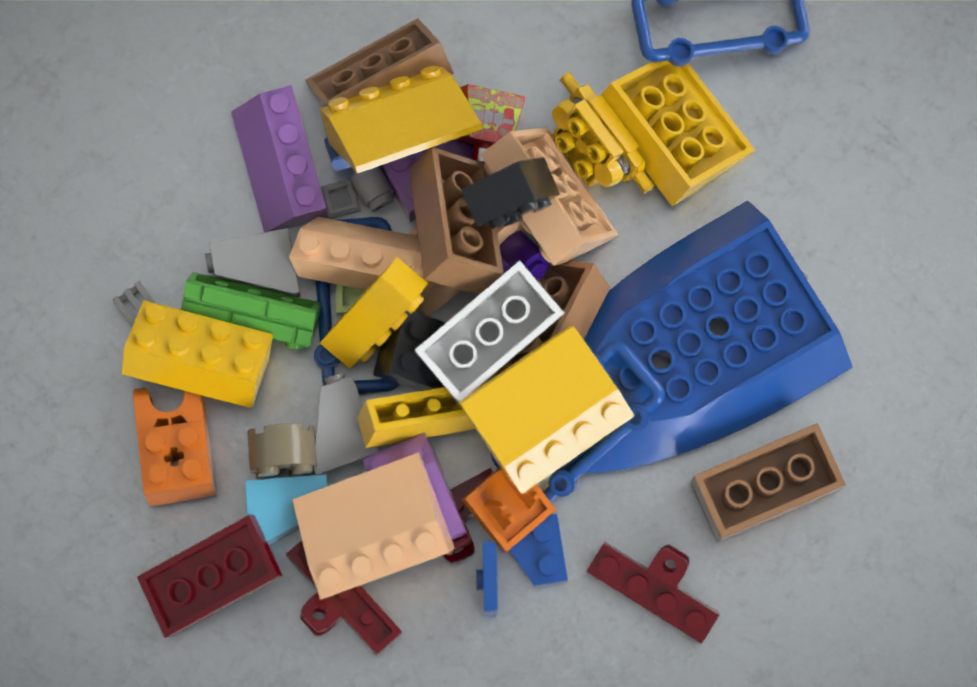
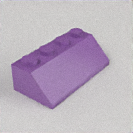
(278, 160)

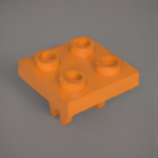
(505, 511)

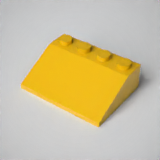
(398, 119)
(677, 127)
(546, 409)

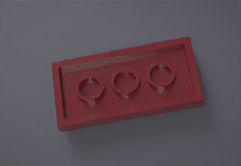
(209, 576)

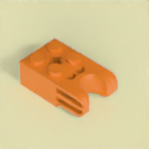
(169, 438)

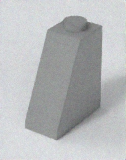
(256, 261)
(338, 430)

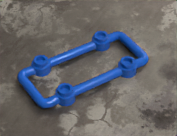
(682, 50)
(323, 358)
(565, 480)

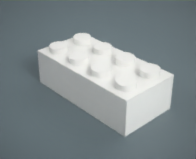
(489, 331)

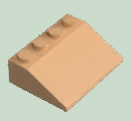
(574, 219)
(371, 526)

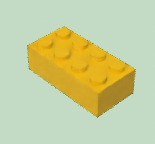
(197, 354)

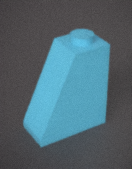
(273, 504)

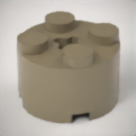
(282, 451)

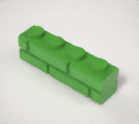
(283, 315)

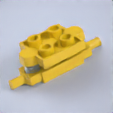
(596, 139)

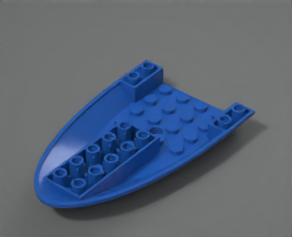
(771, 356)

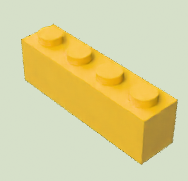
(374, 313)
(411, 414)

